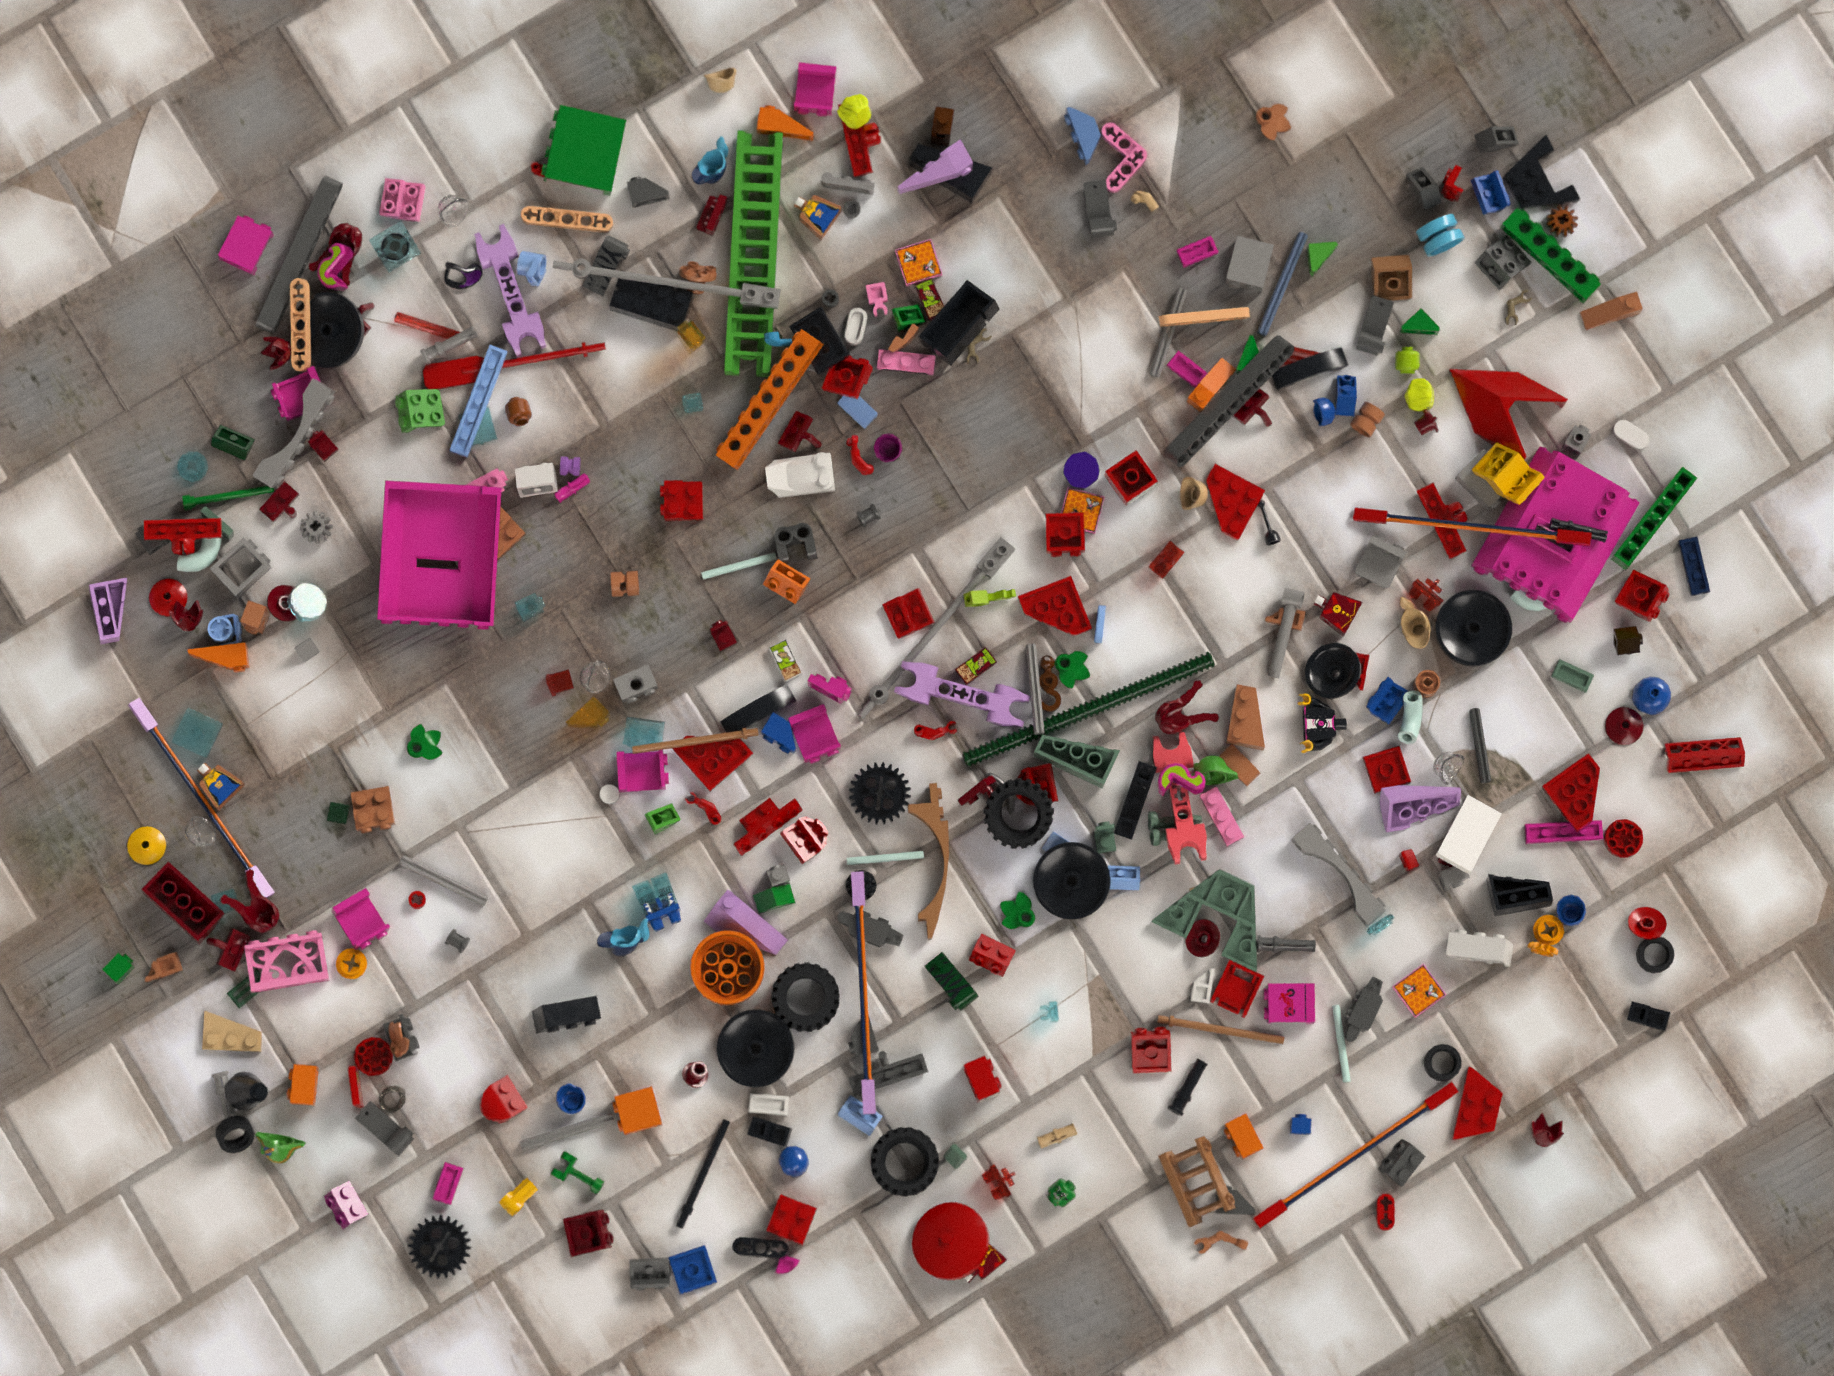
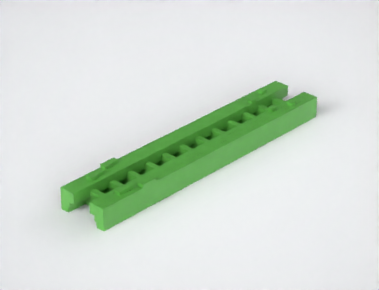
(740, 243)

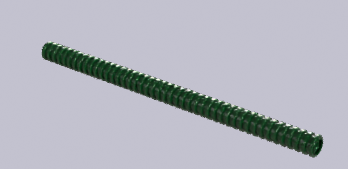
(1090, 708)

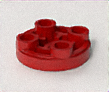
(1623, 838)
(373, 1056)

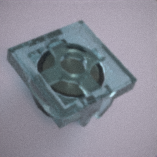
(395, 247)

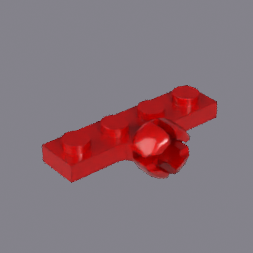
(858, 145)
(1438, 510)
(183, 532)

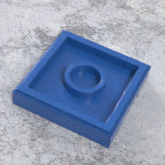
(692, 1269)

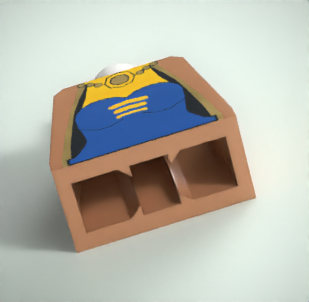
(817, 214)
(219, 784)

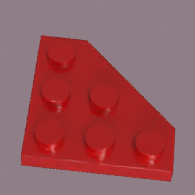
(1232, 500)
(1057, 606)
(714, 760)
(1575, 791)

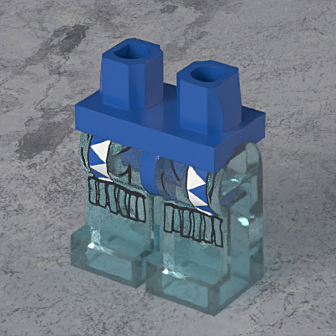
(660, 907)

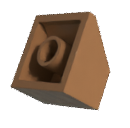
(1392, 277)

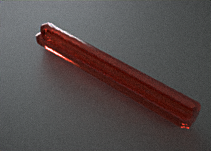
(424, 326)

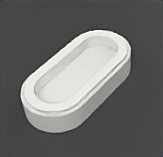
(855, 326)
(1631, 434)

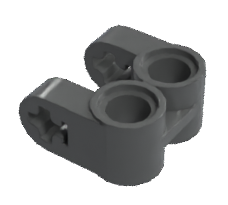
(794, 539)

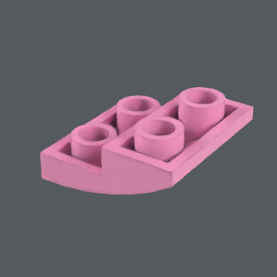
(402, 200)

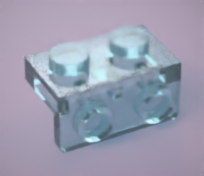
(643, 731)

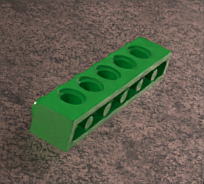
(1552, 265)
(1654, 518)

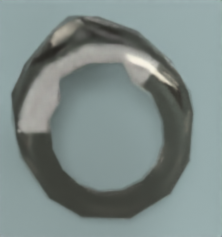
(400, 1091)

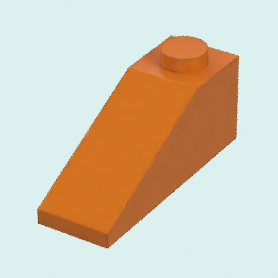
(774, 120)
(1211, 385)
(228, 656)

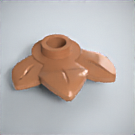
(1275, 123)
(399, 1043)

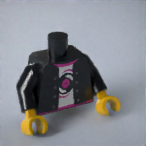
(1319, 724)

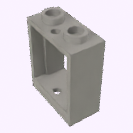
(249, 582)

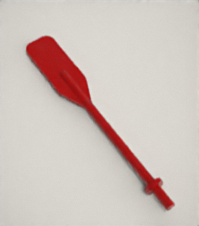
(465, 370)

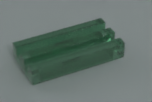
(244, 991)

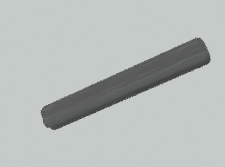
(1480, 746)

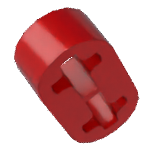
(1390, 1212)

